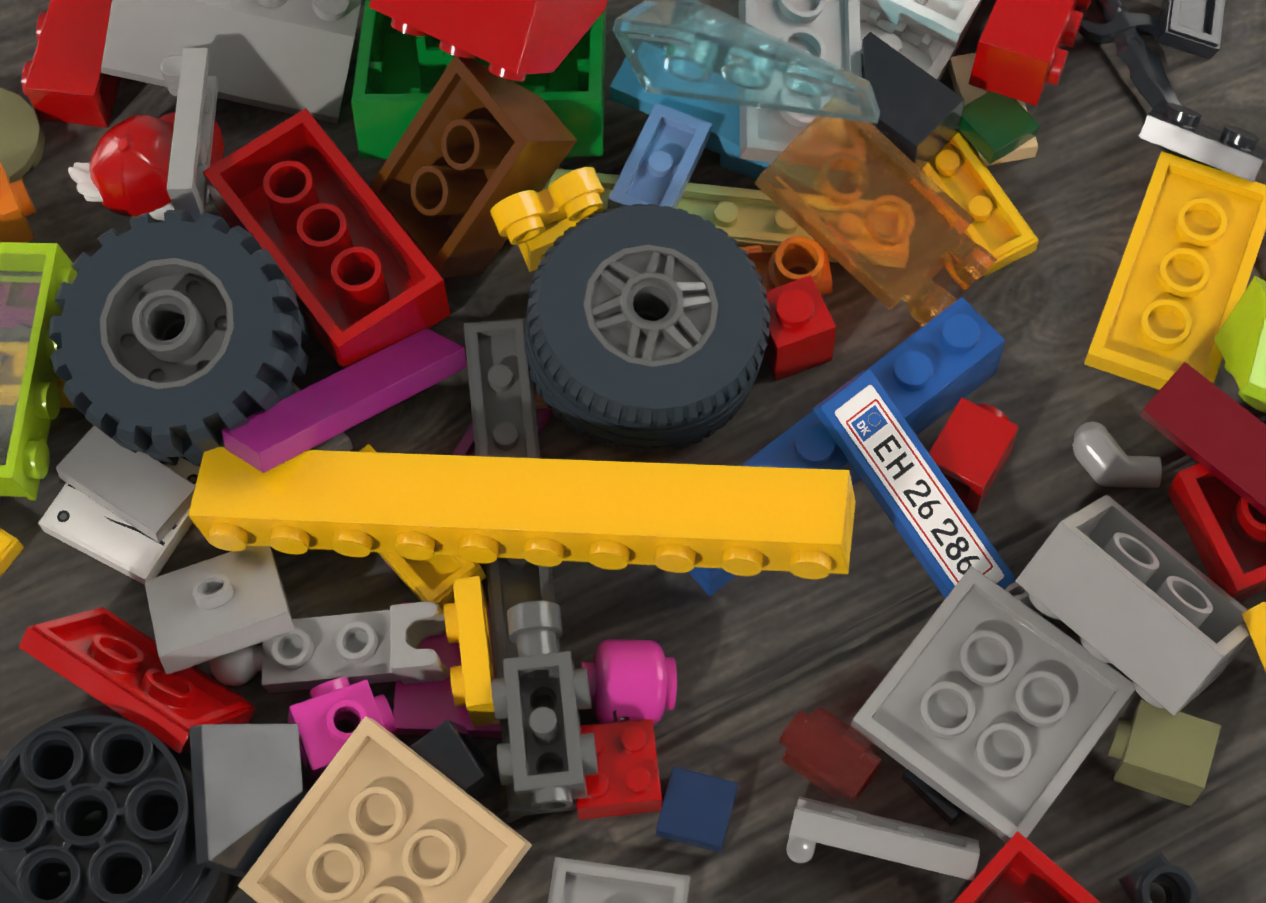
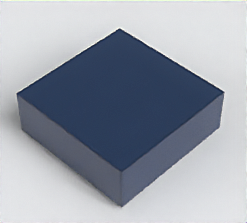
(697, 809)

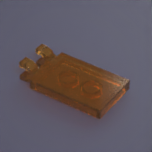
(876, 214)

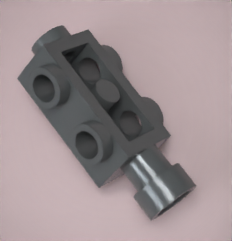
(543, 732)

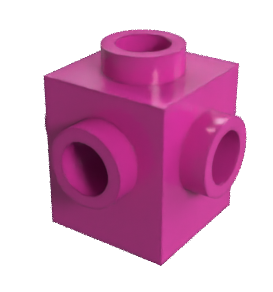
(330, 706)

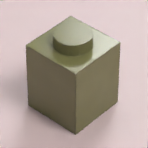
(1163, 752)

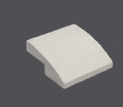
(919, 29)

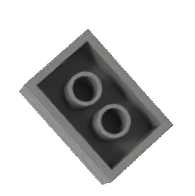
(1136, 603)

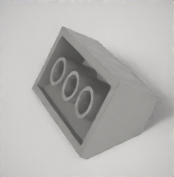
(260, 50)

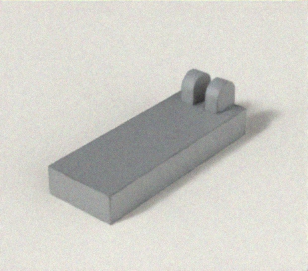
(193, 127)
(879, 838)

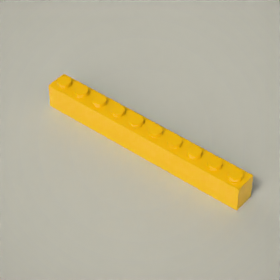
(532, 510)

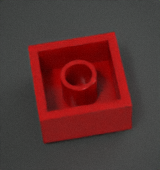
(626, 771)

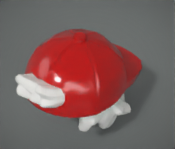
(132, 166)

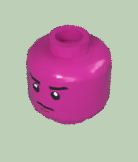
(631, 681)

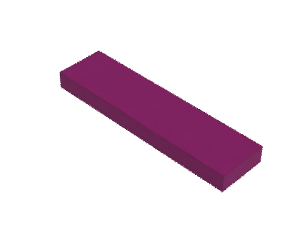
(344, 399)

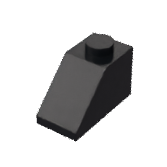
(913, 105)

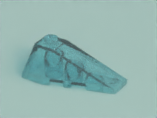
(714, 57)

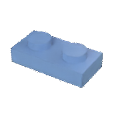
(661, 159)

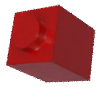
(798, 329)
(973, 449)

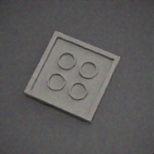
(993, 706)

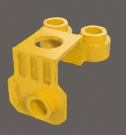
(539, 218)

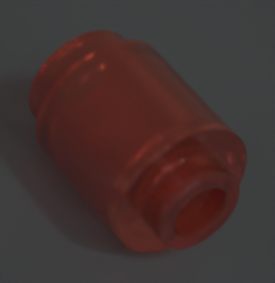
(830, 754)

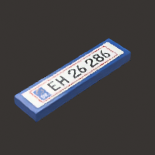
(908, 484)

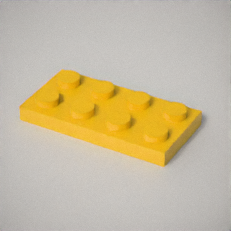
(1180, 273)

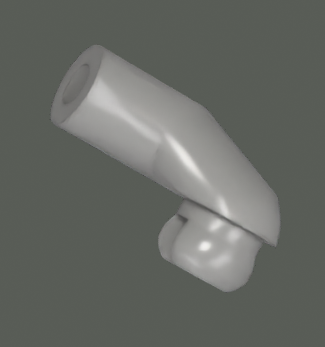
(1108, 462)

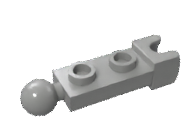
(354, 645)

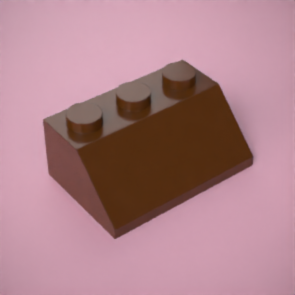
(463, 155)

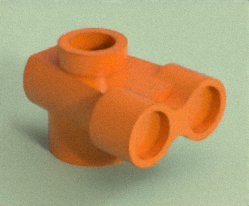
(792, 261)

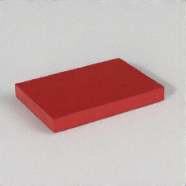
(126, 675)

